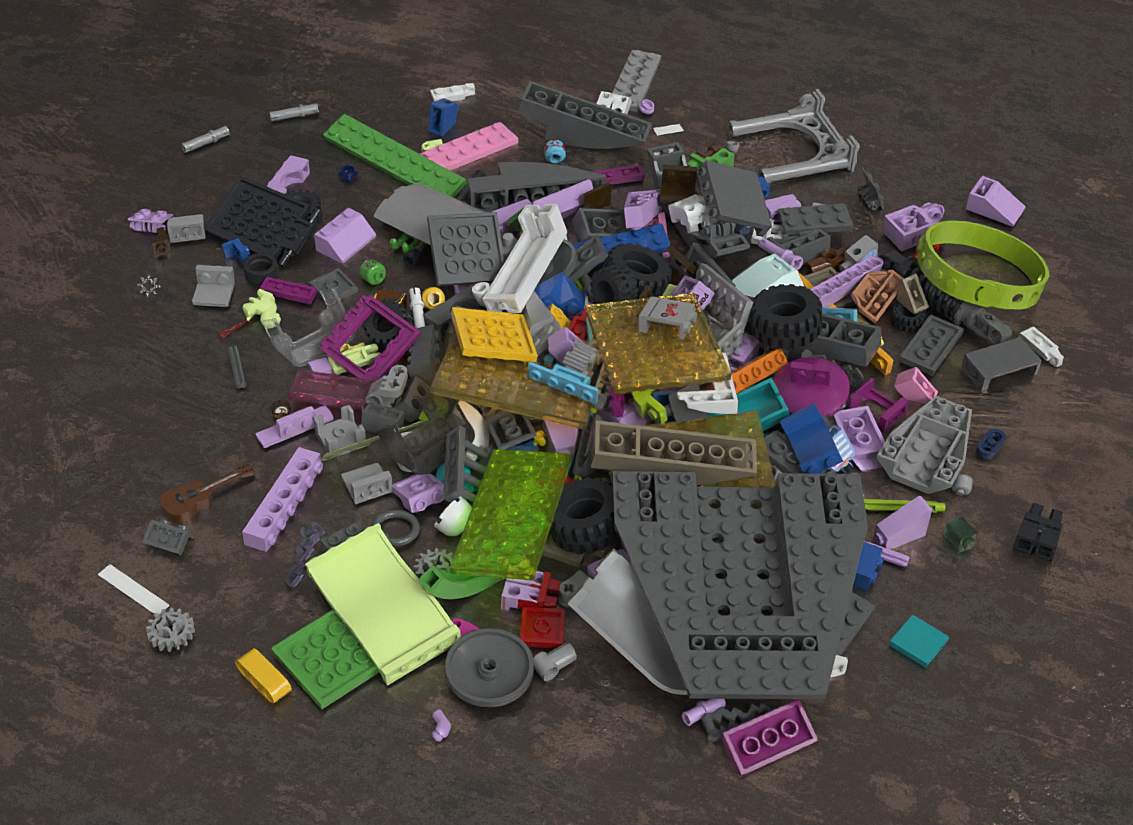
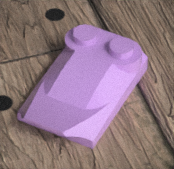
(862, 434)

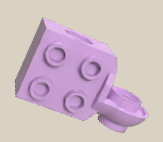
(908, 224)

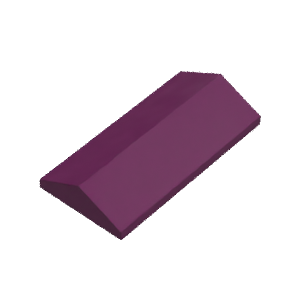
(768, 737)

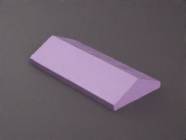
(568, 199)

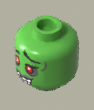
(372, 272)

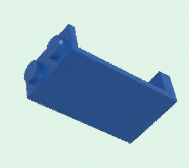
(811, 440)

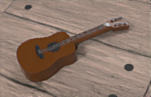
(183, 502)

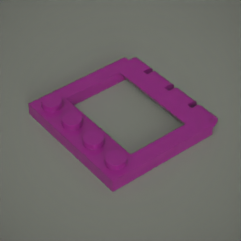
(354, 318)

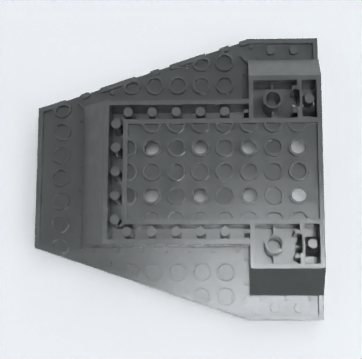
(809, 552)

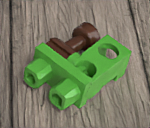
(712, 154)

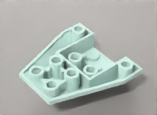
(766, 273)

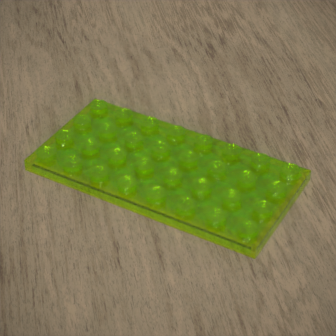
(511, 514)

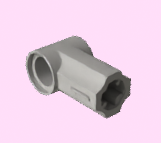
(548, 664)

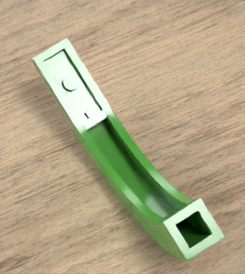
(454, 586)

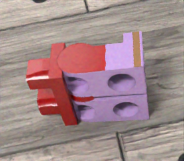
(530, 593)

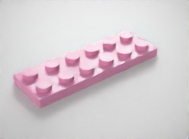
(472, 146)

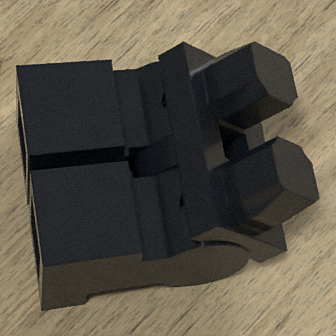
(1039, 532)

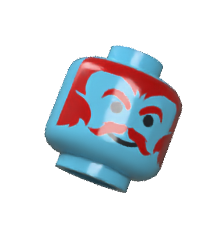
(554, 151)

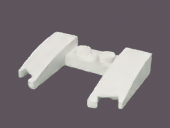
(719, 400)

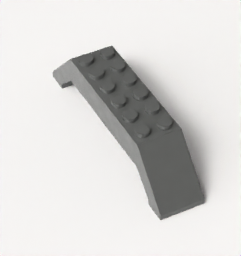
(674, 155)

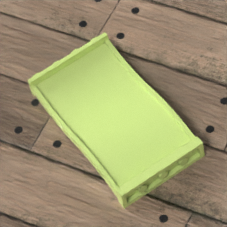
(383, 603)

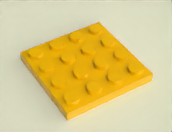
(493, 335)

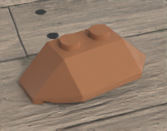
(876, 293)

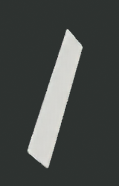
(133, 589)

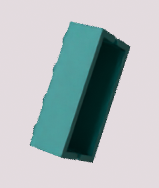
(765, 399)

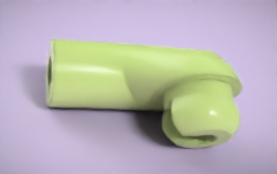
(431, 144)

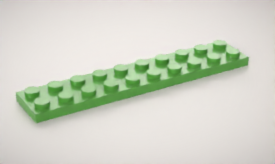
(392, 156)

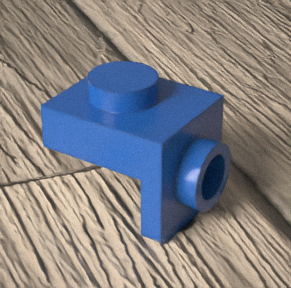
(237, 249)

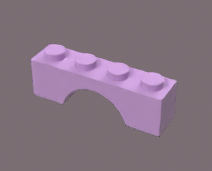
(292, 171)

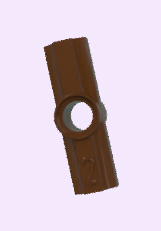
(828, 258)

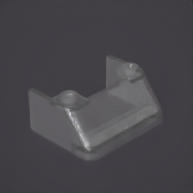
(308, 347)

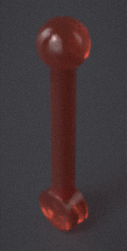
(223, 334)

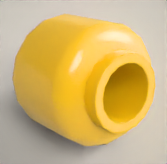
(432, 297)

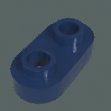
(991, 444)

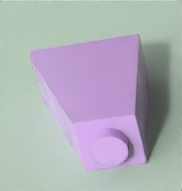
(904, 524)

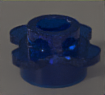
(348, 172)

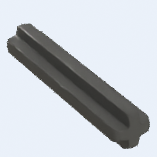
(236, 367)

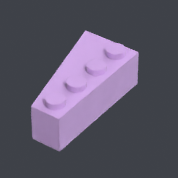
(642, 208)

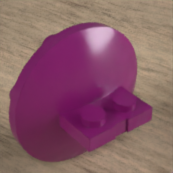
(810, 382)

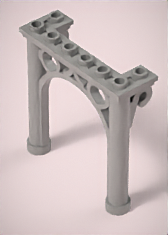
(808, 112)

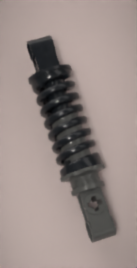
(954, 309)

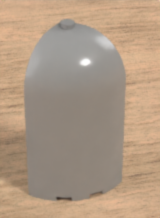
(413, 204)
(620, 613)

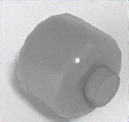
(962, 485)

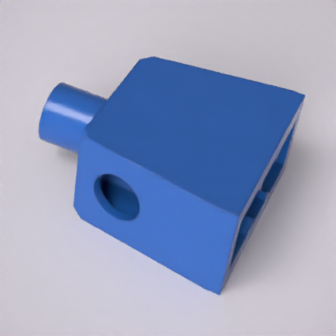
(442, 116)

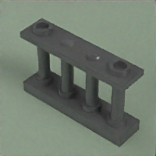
(455, 461)

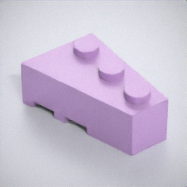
(561, 343)

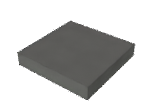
(336, 279)

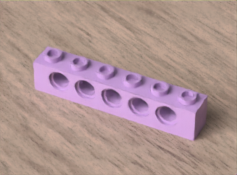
(282, 499)

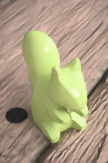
(262, 305)

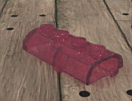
(329, 390)

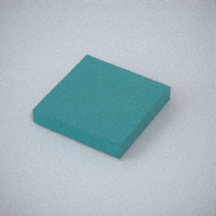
(919, 641)

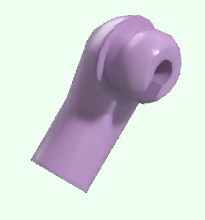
(443, 726)

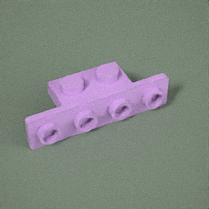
(292, 425)

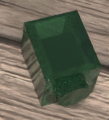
(960, 535)

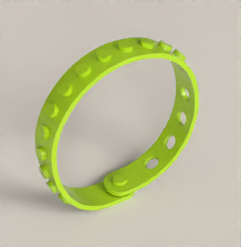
(977, 291)

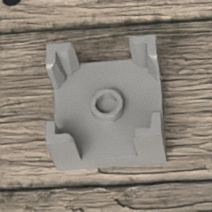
(339, 432)

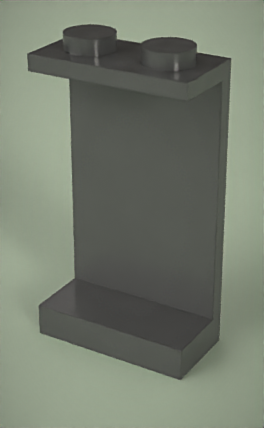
(999, 360)

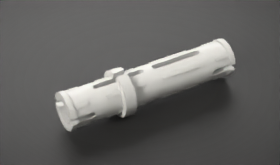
(417, 307)

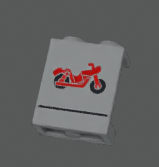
(668, 312)

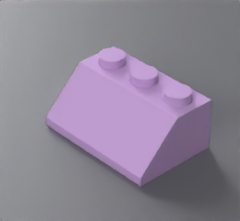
(344, 236)

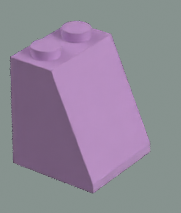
(561, 438)

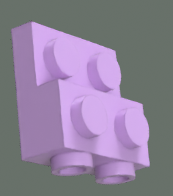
(419, 491)

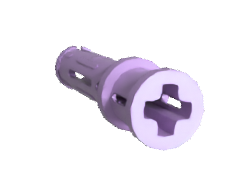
(787, 255)

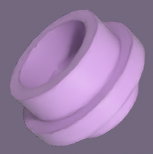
(646, 106)

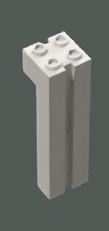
(528, 260)

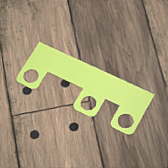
(368, 442)

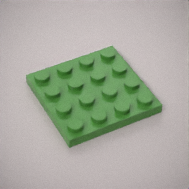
(325, 659)

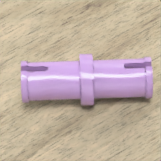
(696, 713)

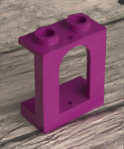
(894, 409)

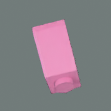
(915, 386)

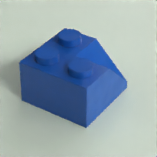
(562, 293)

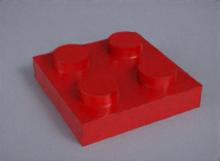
(542, 627)

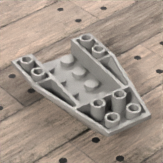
(928, 446)

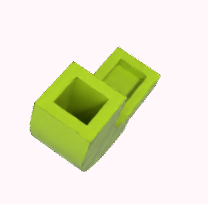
(647, 405)

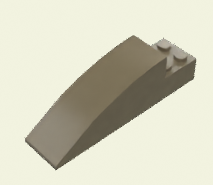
(669, 450)

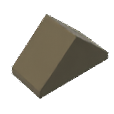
(911, 294)

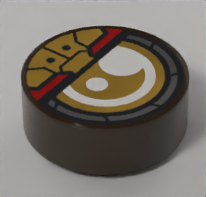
(280, 409)

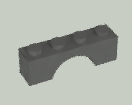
(441, 315)

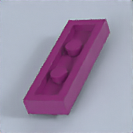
(622, 174)
(289, 290)

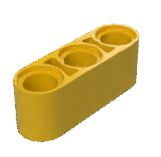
(263, 675)

